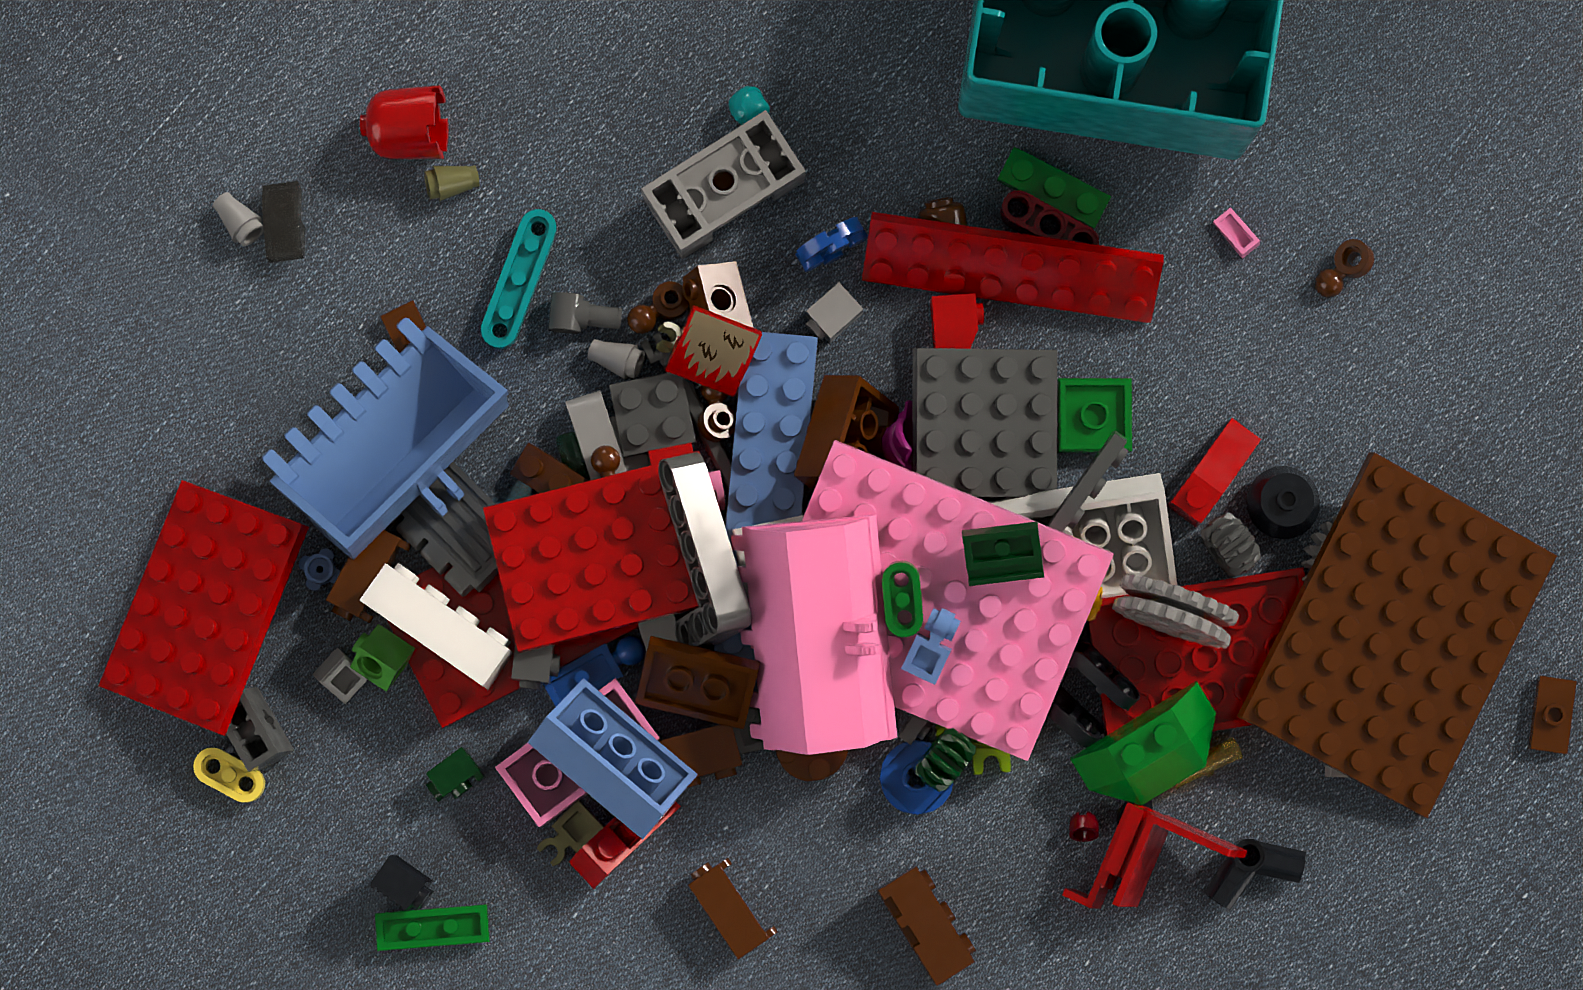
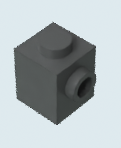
(535, 667)

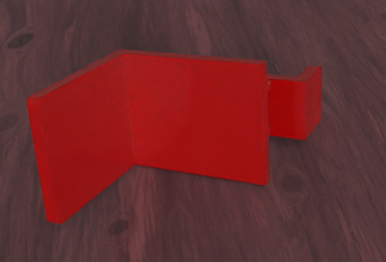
(1135, 853)

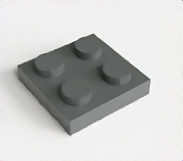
(652, 413)

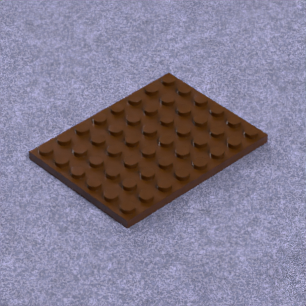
(1397, 635)

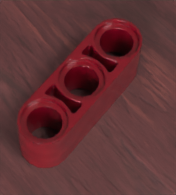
(1038, 211)

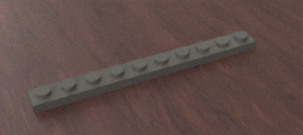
(1068, 515)

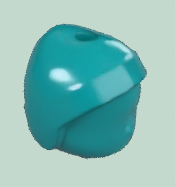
(747, 104)

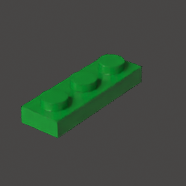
(1054, 187)
(432, 927)

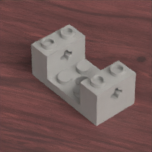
(693, 208)

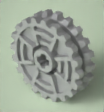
(1175, 611)

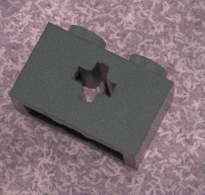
(257, 732)

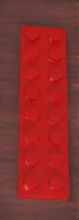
(1012, 267)

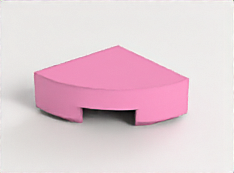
(717, 484)

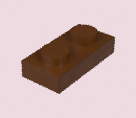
(544, 471)

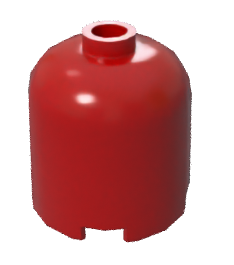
(406, 123)

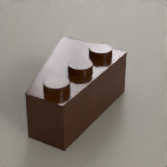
(927, 924)

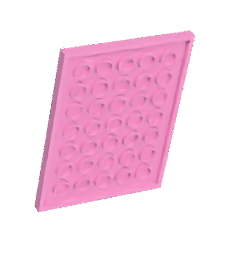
(1010, 634)

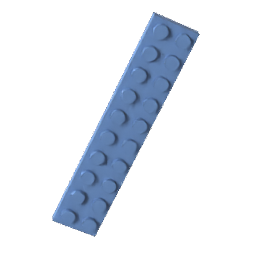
(768, 441)

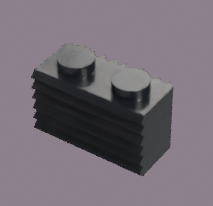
(403, 883)

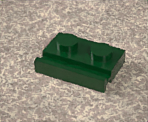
(1003, 553)

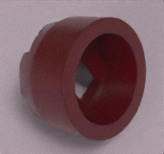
(1084, 827)

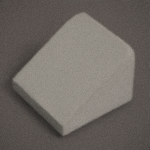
(338, 676)

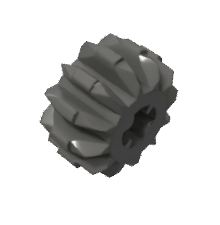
(1230, 544)

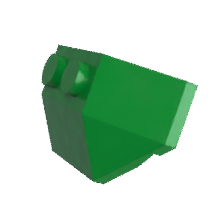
(1151, 749)

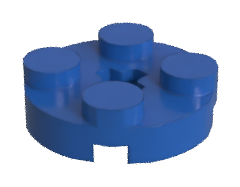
(827, 246)
(894, 781)

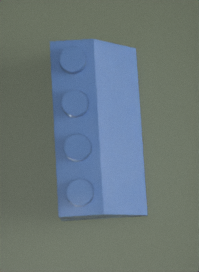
(612, 758)

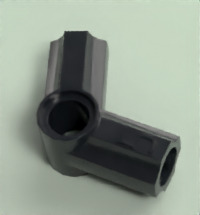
(1270, 861)

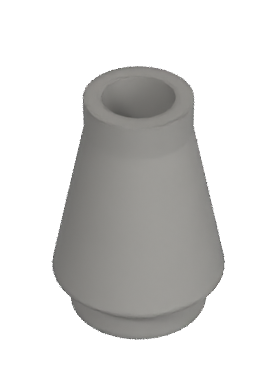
(241, 222)
(618, 358)

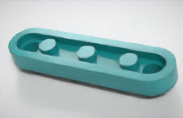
(518, 279)

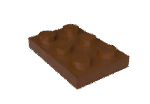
(697, 682)

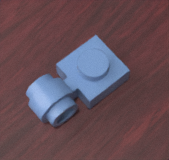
(926, 654)

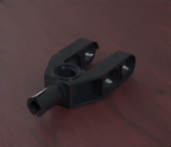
(1109, 680)

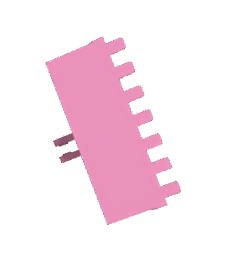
(818, 634)

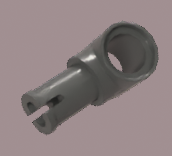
(572, 313)

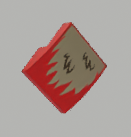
(713, 350)

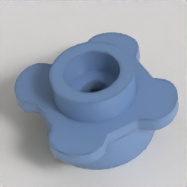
(310, 565)

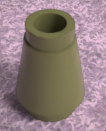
(449, 181)

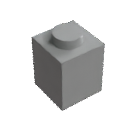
(833, 313)

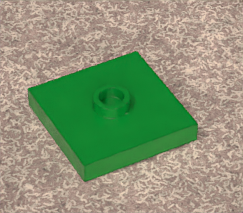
(1091, 411)

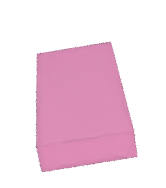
(1236, 233)

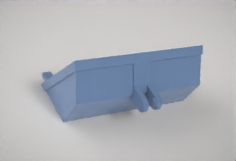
(388, 439)

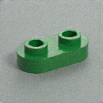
(902, 598)

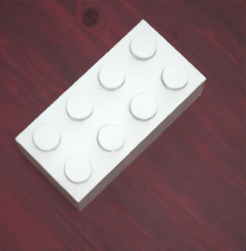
(436, 626)

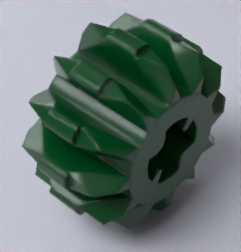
(945, 759)

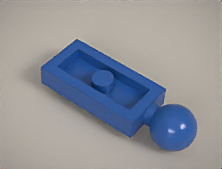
(596, 667)

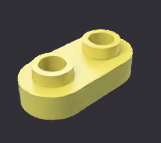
(229, 776)

